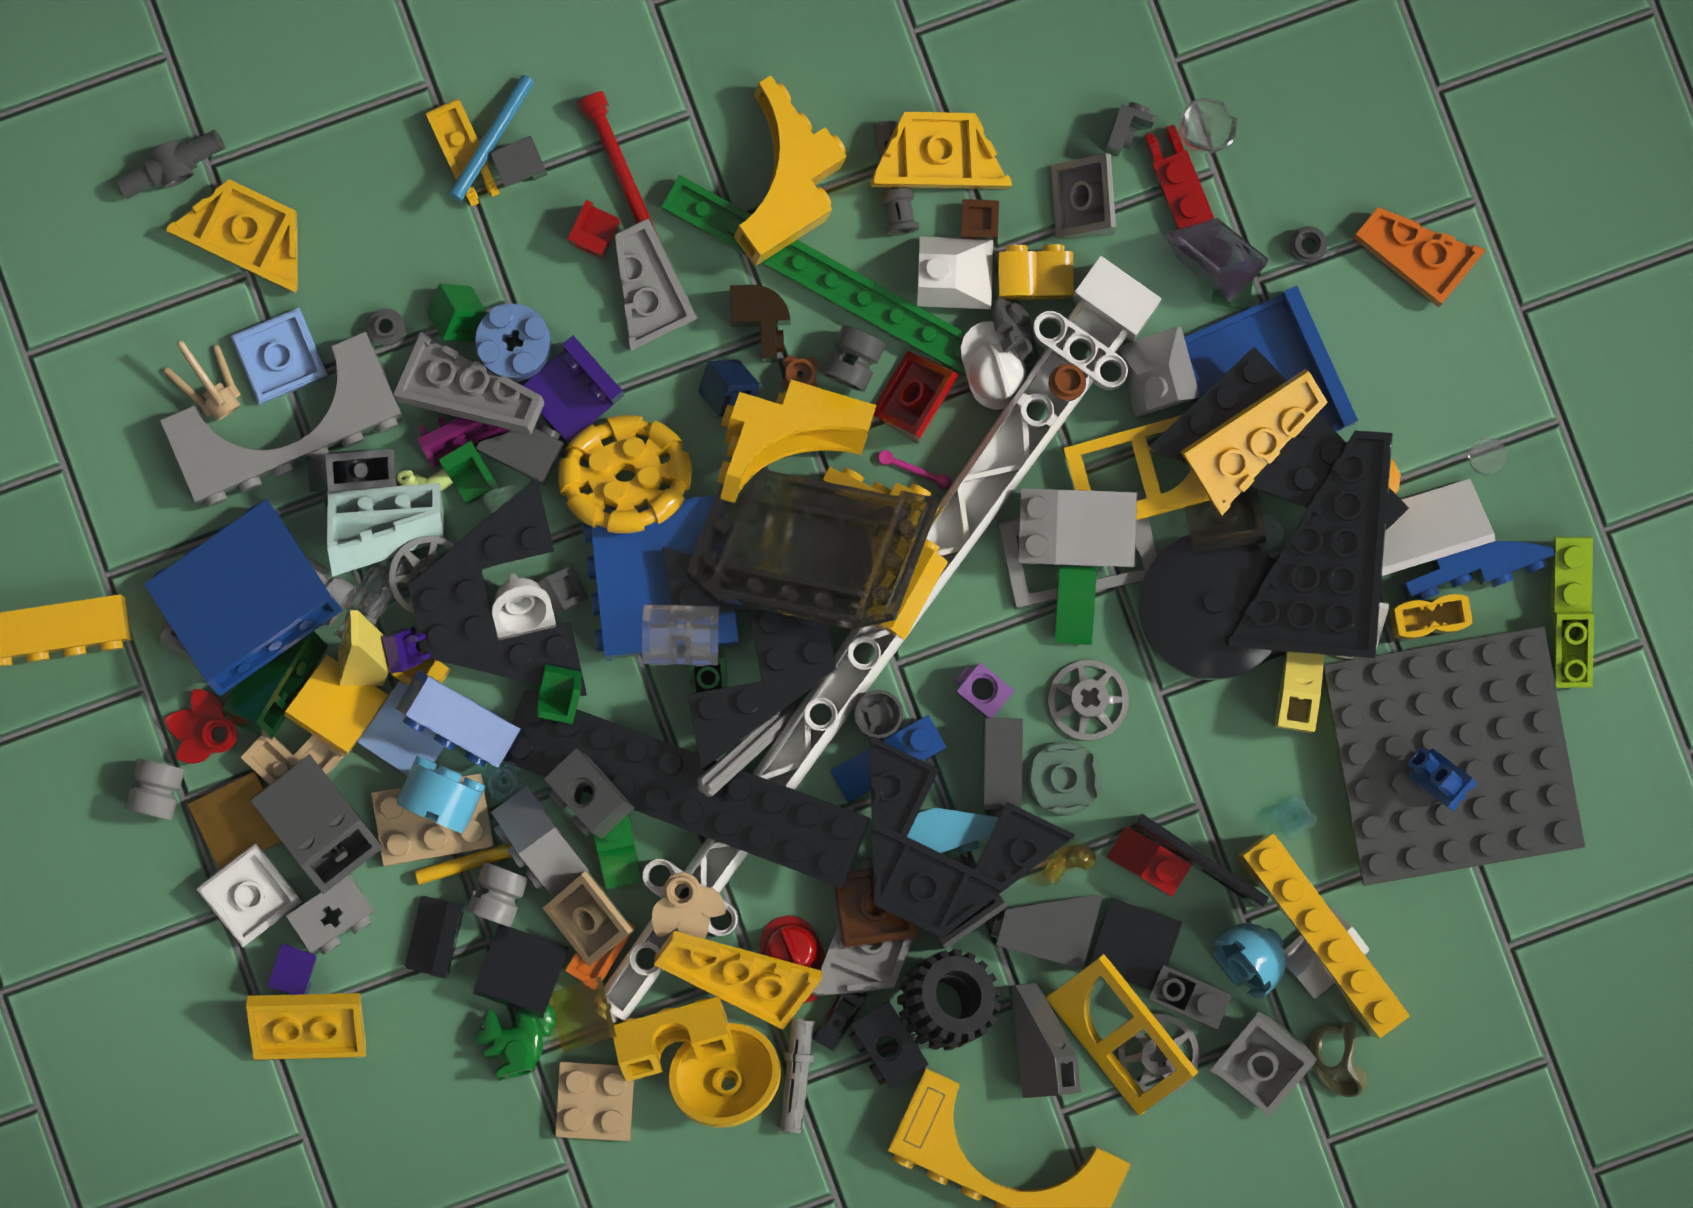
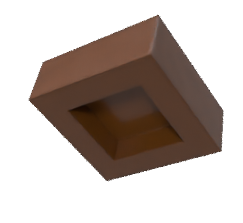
(979, 219)

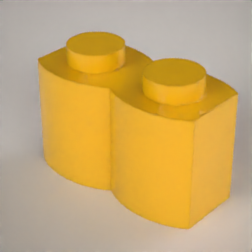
(1035, 274)
(1440, 616)

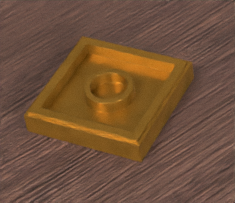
(232, 821)

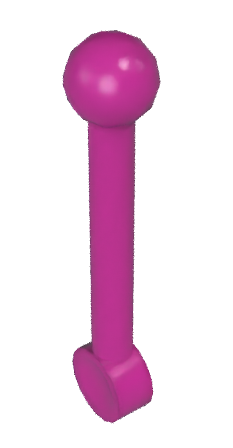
(886, 458)

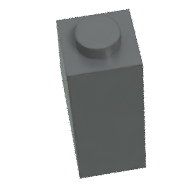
(1002, 763)
(1050, 929)

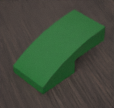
(1075, 604)

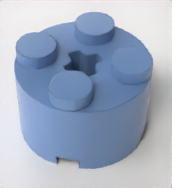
(504, 323)

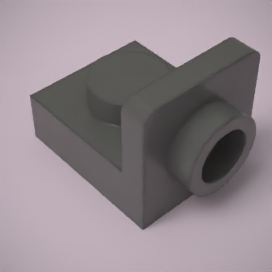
(1122, 132)

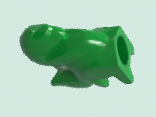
(517, 1046)

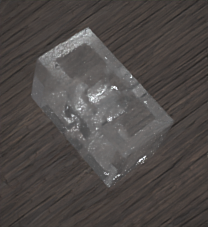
(680, 635)

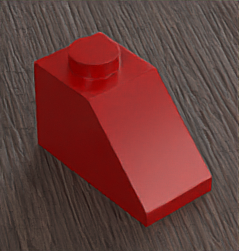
(1149, 861)

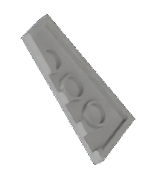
(453, 385)

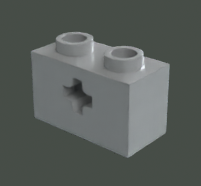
(310, 917)

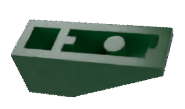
(265, 695)

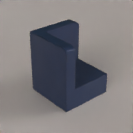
(723, 382)

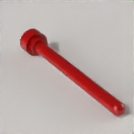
(595, 109)

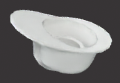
(989, 370)
(521, 607)

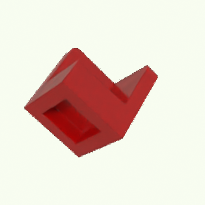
(593, 230)

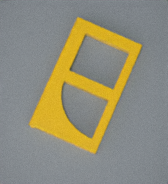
(1185, 494)
(1072, 1005)

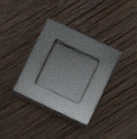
(563, 590)

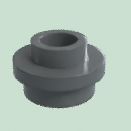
(1313, 234)
(394, 335)

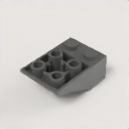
(316, 823)

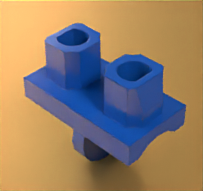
(1440, 777)

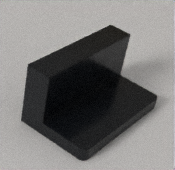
(434, 936)

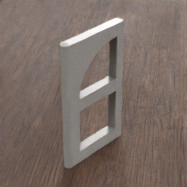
(1010, 529)

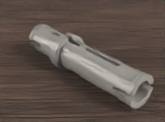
(796, 1076)

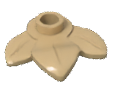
(686, 914)

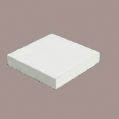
(249, 894)

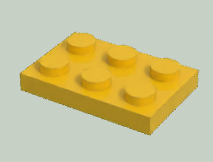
(306, 1026)

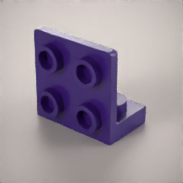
(574, 390)

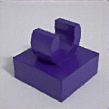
(404, 650)

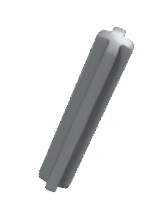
(743, 753)

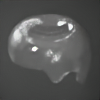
(1207, 126)

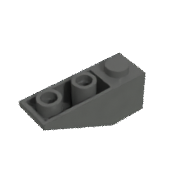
(1044, 1051)

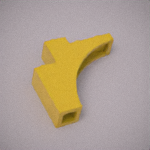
(800, 162)
(795, 424)
(929, 565)

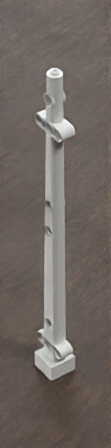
(1106, 313)

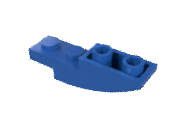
(1490, 561)

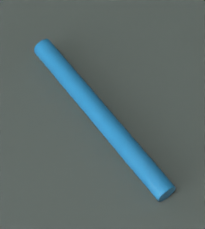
(491, 138)

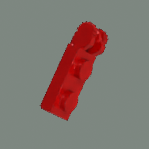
(1179, 181)

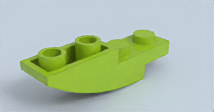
(1572, 612)

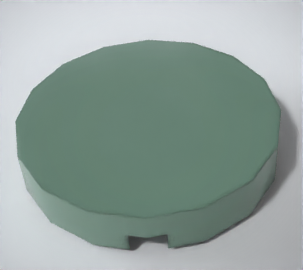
(1065, 778)

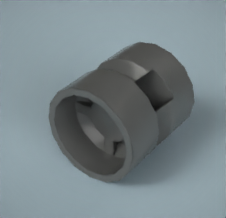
(859, 346)
(878, 714)

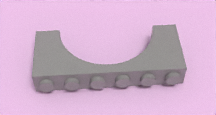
(359, 406)

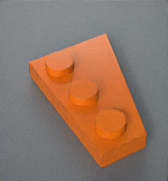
(1420, 256)

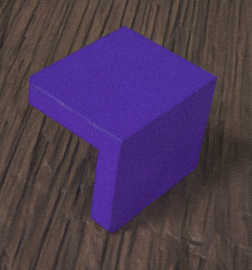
(292, 970)

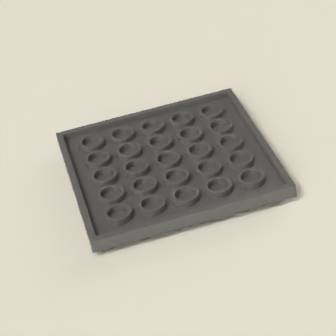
(1488, 712)

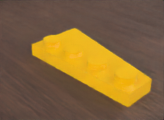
(1243, 445)
(743, 978)

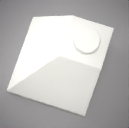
(955, 272)

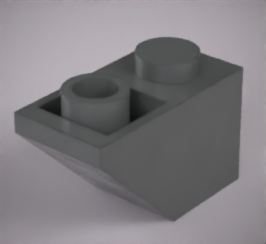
(1190, 997)

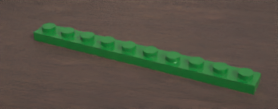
(824, 277)

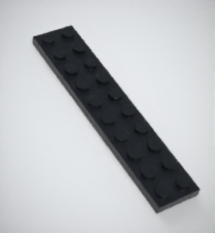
(663, 784)

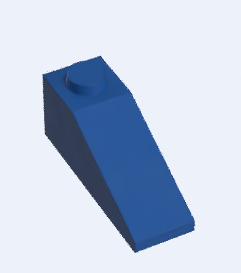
(917, 740)

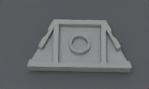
(861, 967)

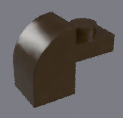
(760, 307)

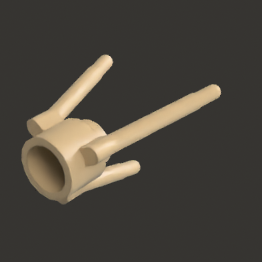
(219, 400)

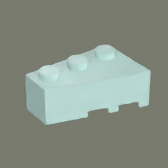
(377, 522)

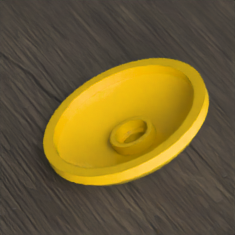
(701, 1085)

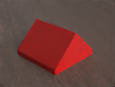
(914, 395)

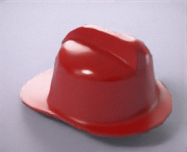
(793, 941)

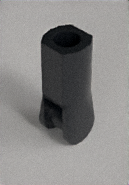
(836, 1023)

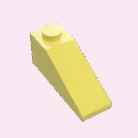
(362, 653)

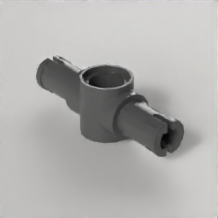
(170, 164)

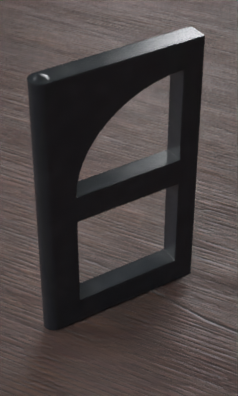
(1199, 860)

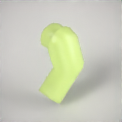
(407, 477)

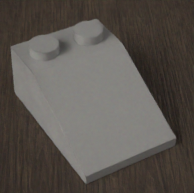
(1077, 527)

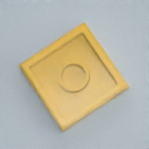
(334, 711)

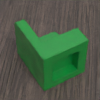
(456, 312)
(468, 472)
(558, 694)

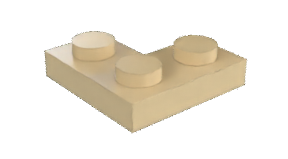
(273, 759)

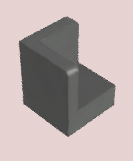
(518, 162)

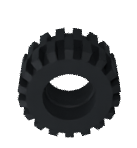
(973, 988)

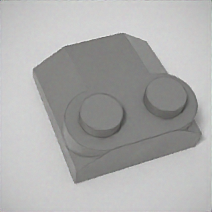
(1264, 1062)

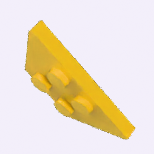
(939, 153)
(245, 232)

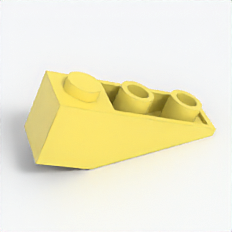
(1299, 692)

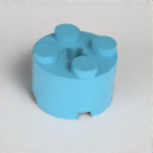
(440, 794)

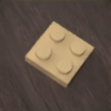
(594, 1102)

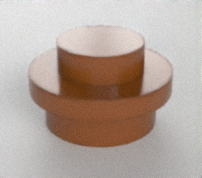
(1067, 382)

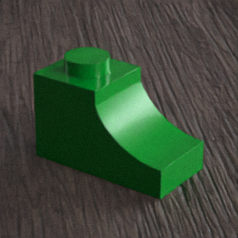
(619, 856)

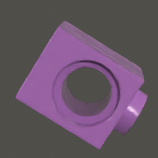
(1000, 694)

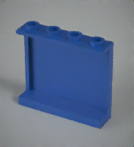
(1285, 337)
(633, 575)
(242, 597)

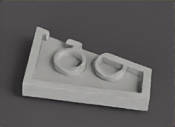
(650, 286)

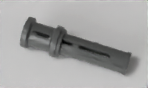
(895, 198)

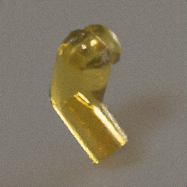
(1069, 857)

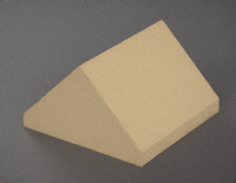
(588, 918)

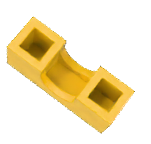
(644, 1038)

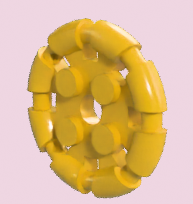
(629, 454)

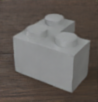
(537, 842)

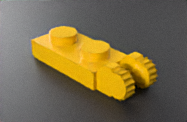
(459, 143)

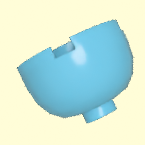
(1252, 957)

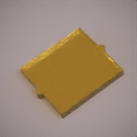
(582, 1014)

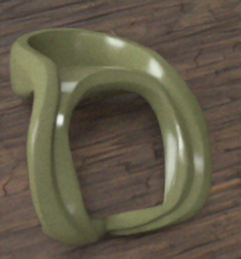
(1345, 1077)

